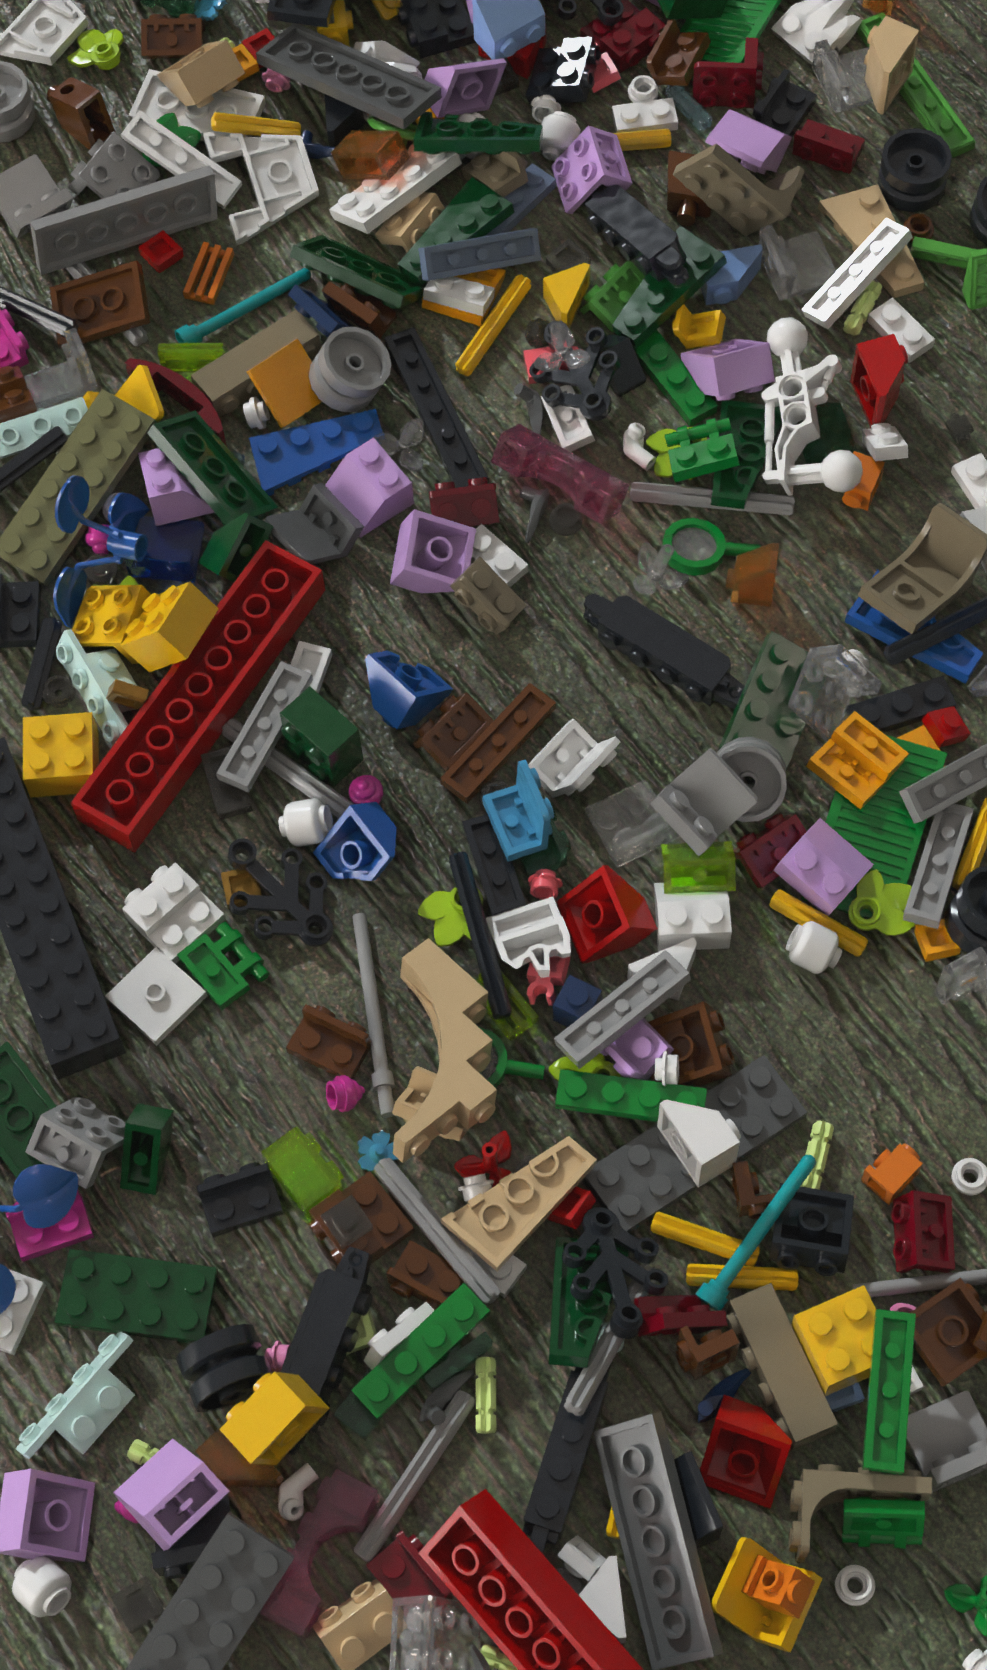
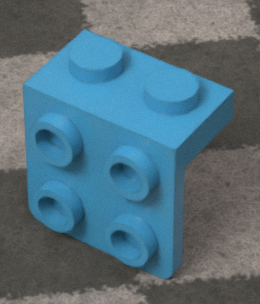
(520, 815)

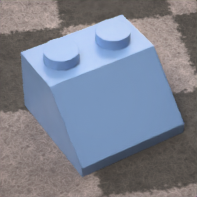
(507, 25)

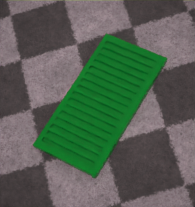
(729, 32)
(884, 826)

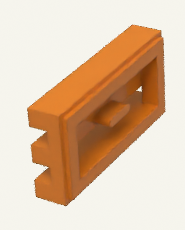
(214, 253)

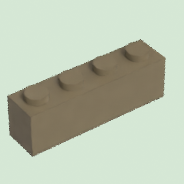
(226, 378)
(781, 1366)

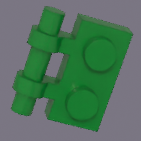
(704, 456)
(214, 971)
(883, 1522)

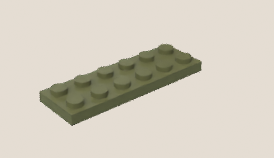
(99, 452)

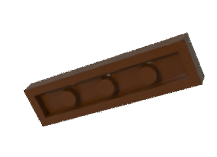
(498, 743)

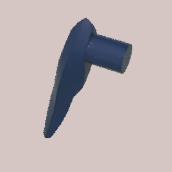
(315, 151)
(711, 1402)

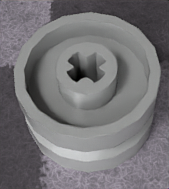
(16, 103)
(349, 369)
(768, 771)

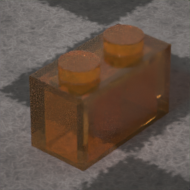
(370, 155)

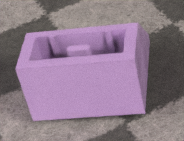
(751, 141)
(171, 1493)

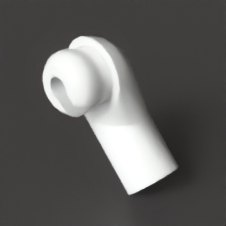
(634, 446)

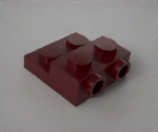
(628, 39)

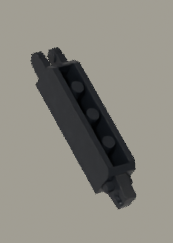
(637, 234)
(664, 649)
(330, 1327)
(562, 1467)

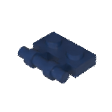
(311, 306)

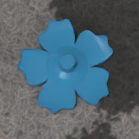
(208, 9)
(374, 1150)

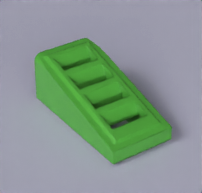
(975, 280)

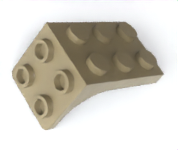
(736, 192)
(929, 572)
(831, 1485)

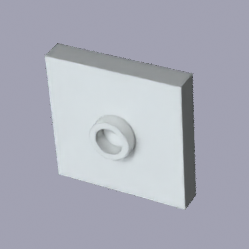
(156, 996)

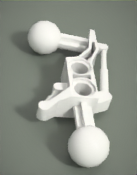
(840, 469)

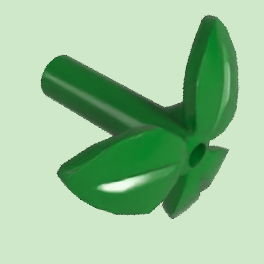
(964, 1599)

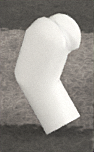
(291, 1492)

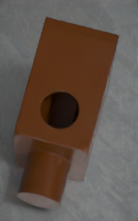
(81, 111)
(679, 198)

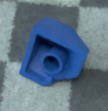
(402, 691)
(358, 843)

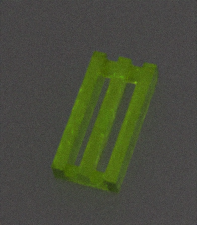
(188, 356)
(522, 1004)

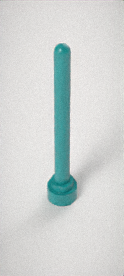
(194, 333)
(716, 1291)

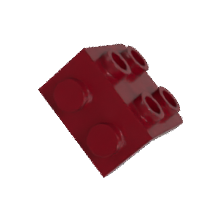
(729, 82)

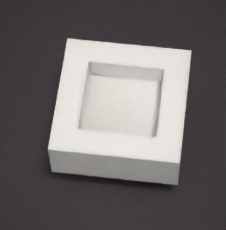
(581, 1558)

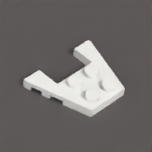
(43, 31)
(277, 173)

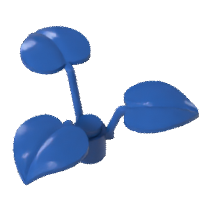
(122, 540)
(45, 1197)

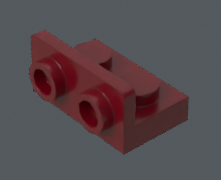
(828, 146)
(466, 505)
(766, 849)
(923, 1232)
(670, 1313)
(405, 1571)

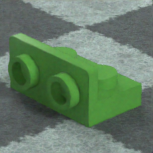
(614, 294)

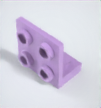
(586, 164)

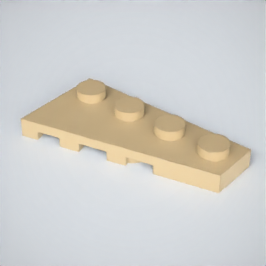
(856, 218)
(511, 1211)

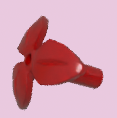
(493, 1153)

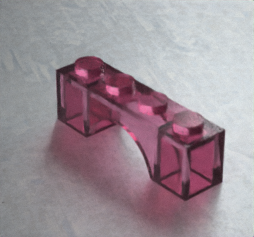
(531, 455)
(342, 1508)

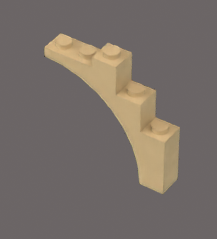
(459, 1090)

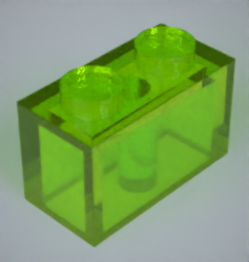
(688, 873)
(301, 1169)

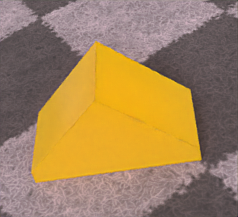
(566, 291)

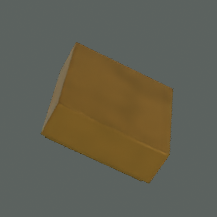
(127, 694)
(236, 881)

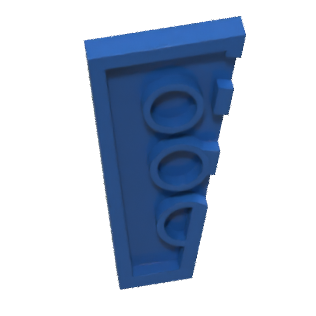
(298, 451)
(952, 656)

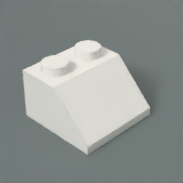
(692, 915)
(699, 1139)

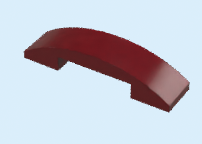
(181, 391)

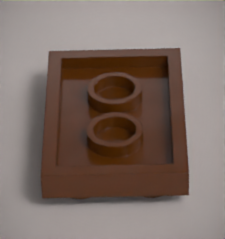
(103, 302)

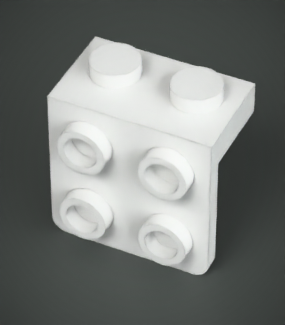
(571, 759)

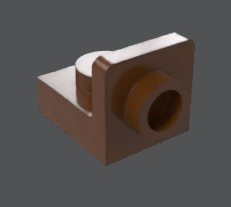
(745, 1188)

